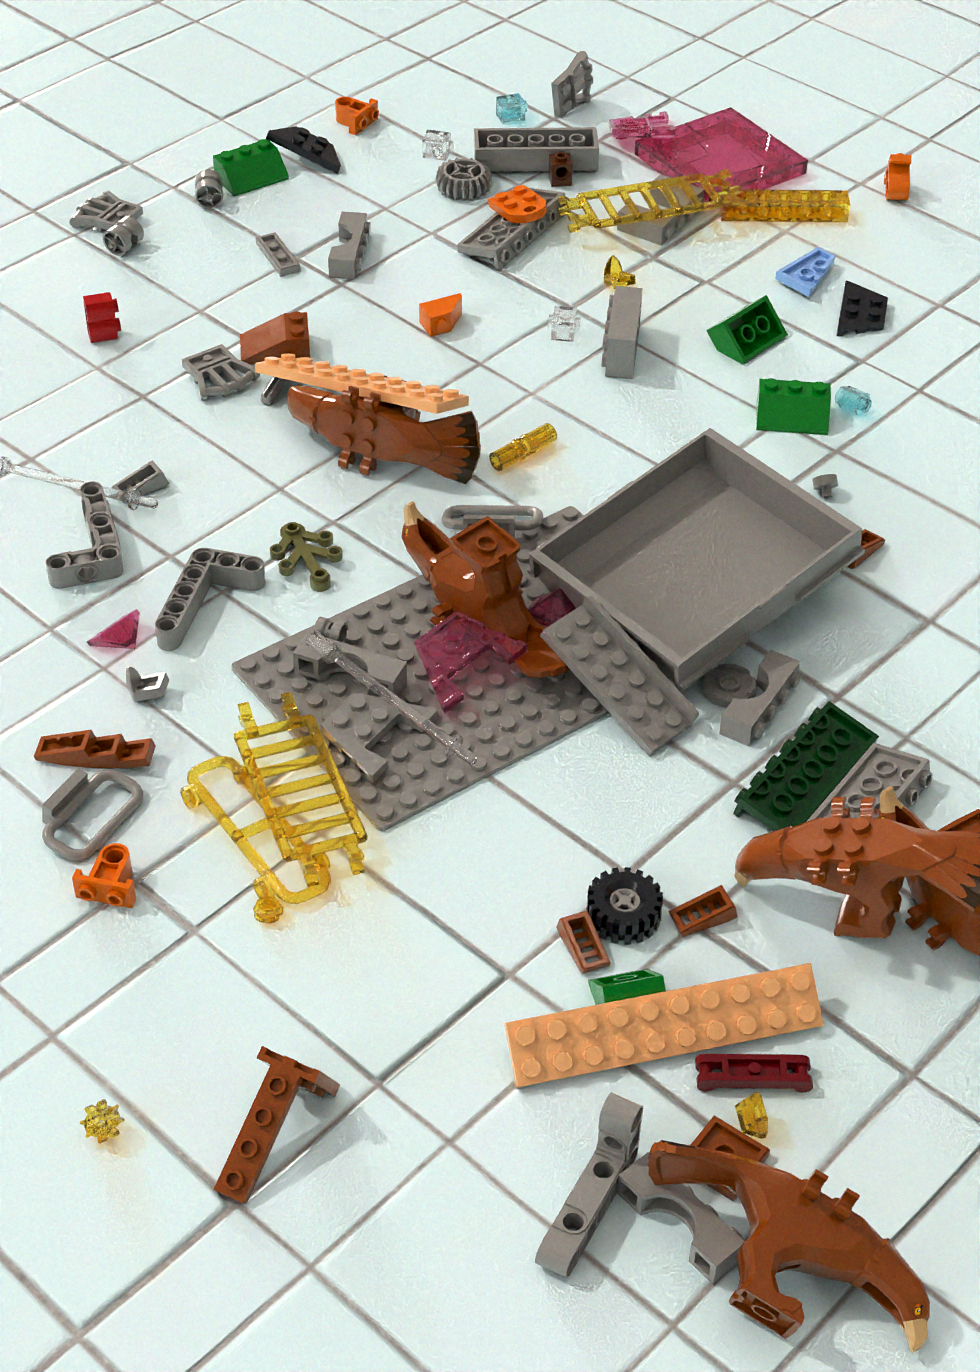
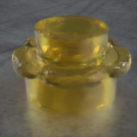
(267, 909)

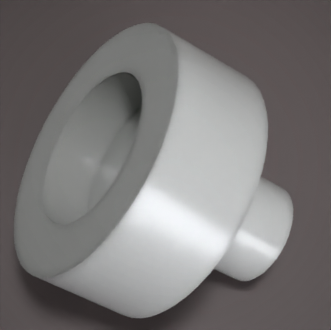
(825, 483)

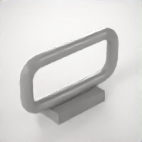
(502, 515)
(71, 796)

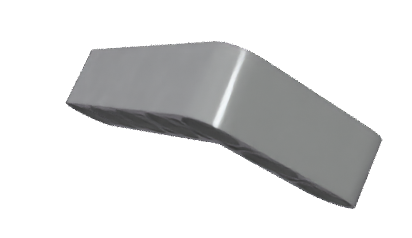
(202, 570)

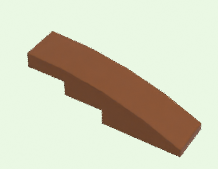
(89, 751)

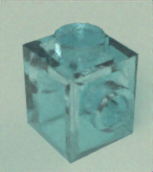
(511, 108)

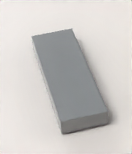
(278, 254)

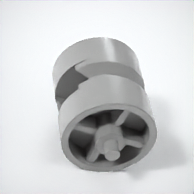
(208, 189)
(123, 236)

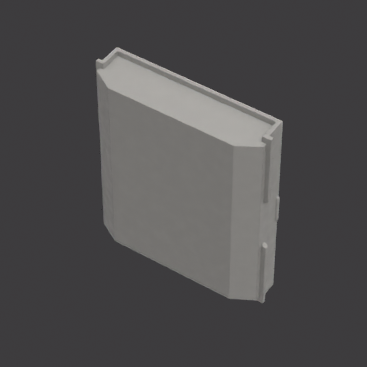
(699, 554)

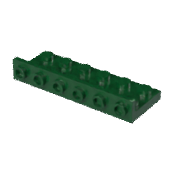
(806, 769)

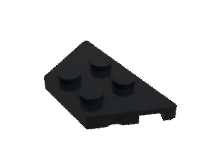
(306, 145)
(861, 310)

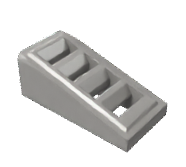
(146, 479)

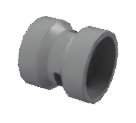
(328, 629)

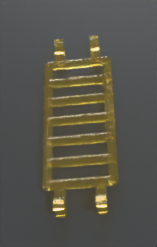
(708, 183)
(281, 835)

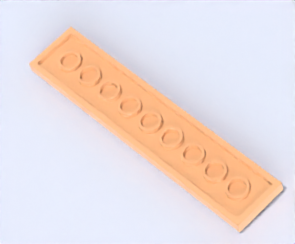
(339, 378)
(662, 1024)

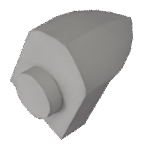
(146, 686)

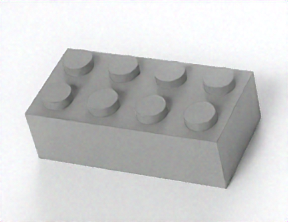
(622, 332)

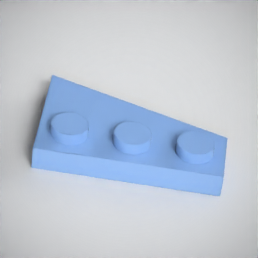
(806, 271)

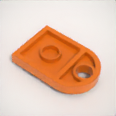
(519, 205)

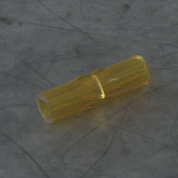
(523, 447)

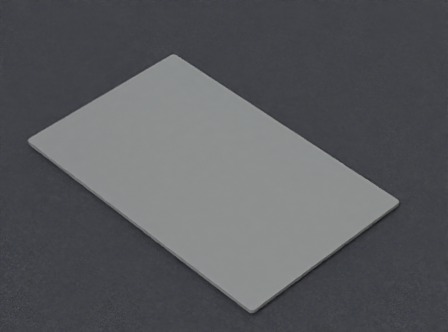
(499, 719)

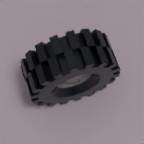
(625, 905)

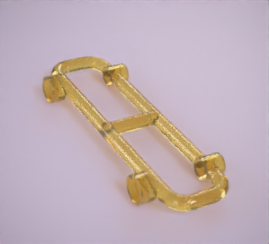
(268, 883)

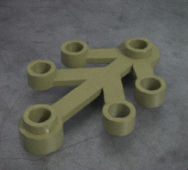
(295, 534)

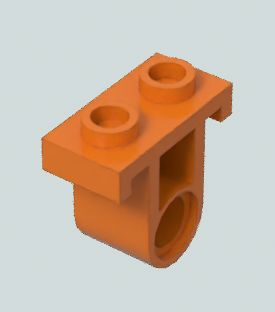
(356, 113)
(897, 177)
(108, 879)

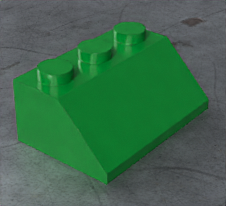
(250, 167)
(748, 331)
(793, 406)

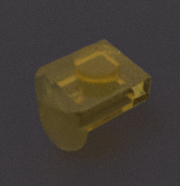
(615, 276)

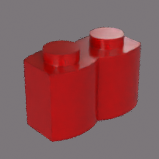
(100, 317)

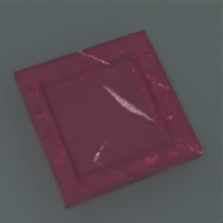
(722, 143)

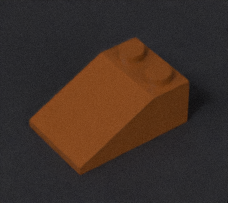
(275, 337)

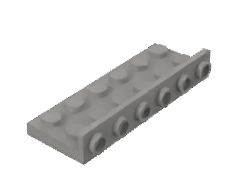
(505, 239)
(620, 675)
(876, 771)

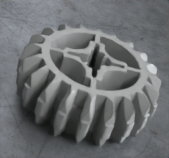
(463, 178)

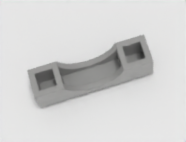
(346, 258)
(385, 669)
(747, 718)
(713, 1242)

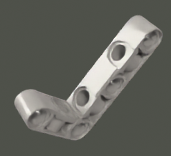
(91, 564)
(591, 1196)

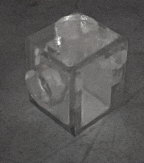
(437, 145)
(564, 323)

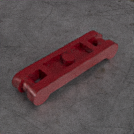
(753, 1071)

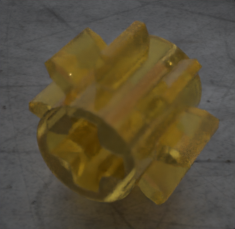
(94, 1121)

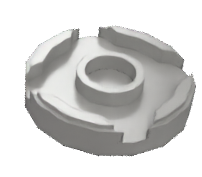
(727, 683)

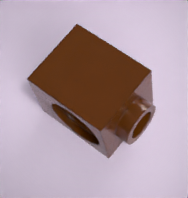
(562, 176)

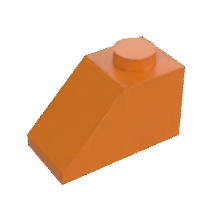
(440, 314)

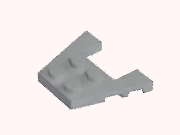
(361, 724)

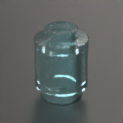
(853, 400)

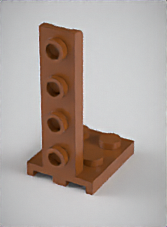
(266, 1120)

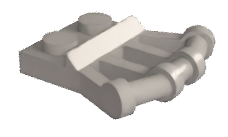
(571, 83)
(104, 211)
(216, 361)

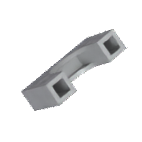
(660, 229)

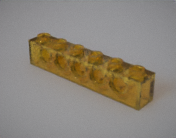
(788, 206)

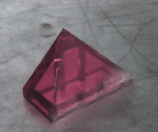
(551, 607)
(119, 634)

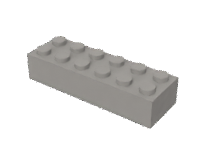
(530, 148)

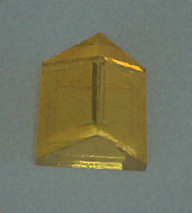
(753, 1116)

